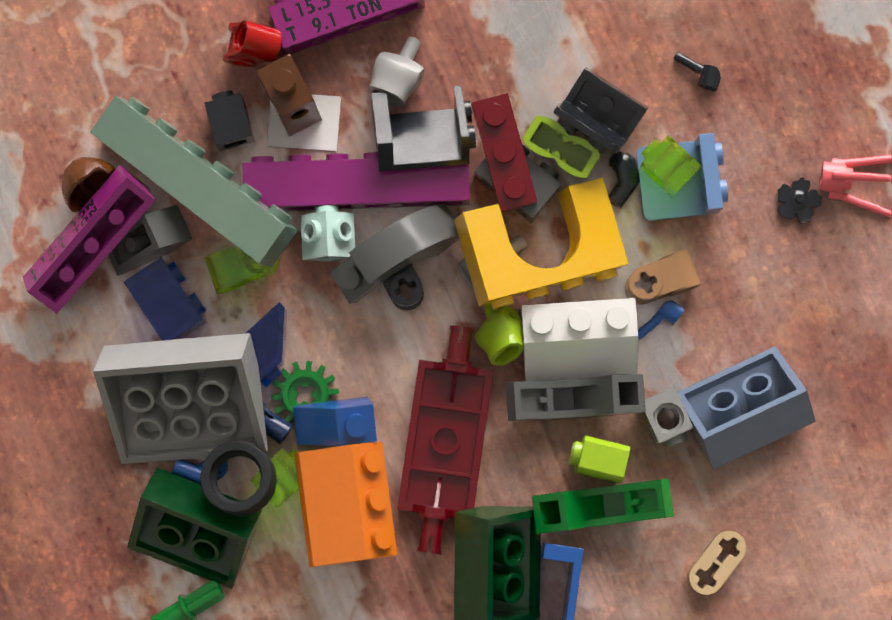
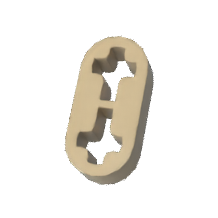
(723, 568)

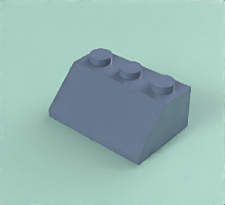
(746, 407)

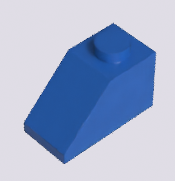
(335, 422)

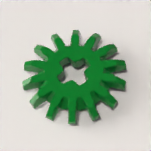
(304, 378)

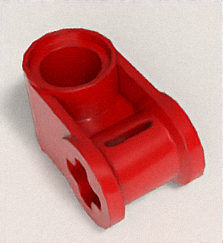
(252, 44)

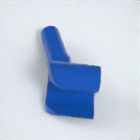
(669, 311)

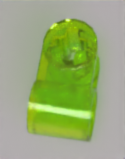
(234, 268)

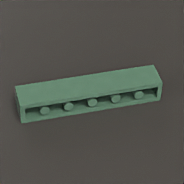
(195, 181)

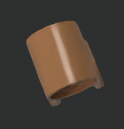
(668, 277)

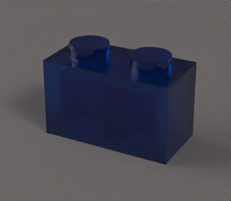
(165, 301)

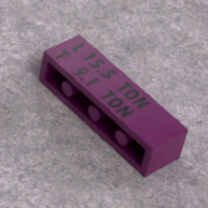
(318, 21)
(88, 239)

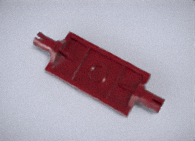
(445, 439)

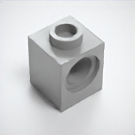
(667, 400)

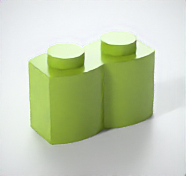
(553, 142)
(599, 459)

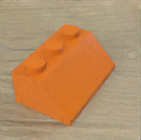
(345, 504)

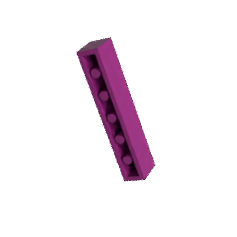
(353, 183)

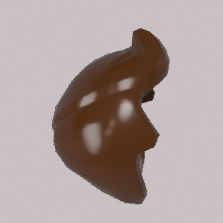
(83, 179)

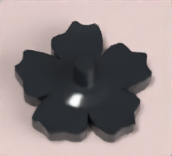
(798, 201)

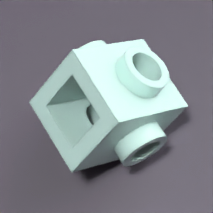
(327, 234)

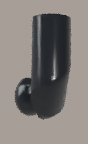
(627, 178)

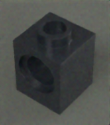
(229, 120)

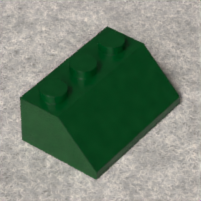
(189, 532)
(497, 564)

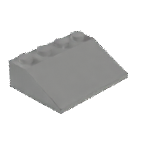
(181, 396)

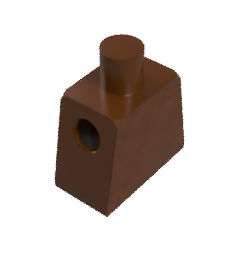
(289, 94)

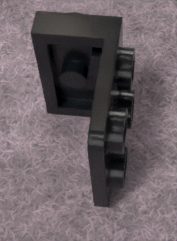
(600, 112)

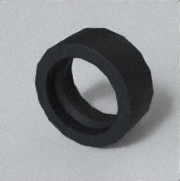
(215, 461)

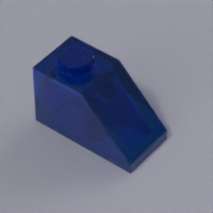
(269, 343)

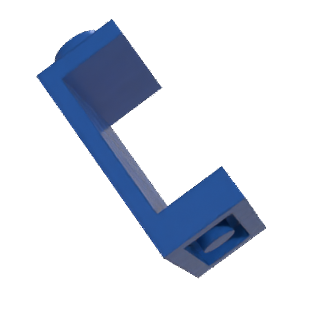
(574, 556)

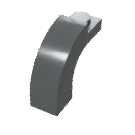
(393, 248)
(576, 398)

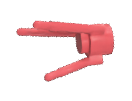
(837, 177)

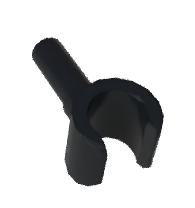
(709, 75)

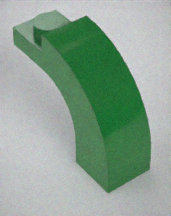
(602, 506)

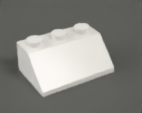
(579, 339)

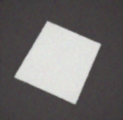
(316, 137)

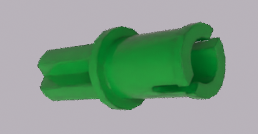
(192, 604)

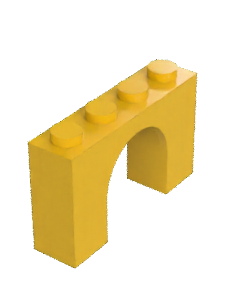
(502, 275)

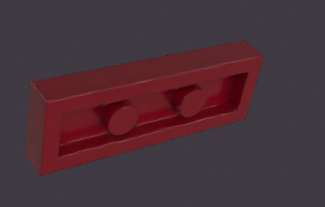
(504, 153)

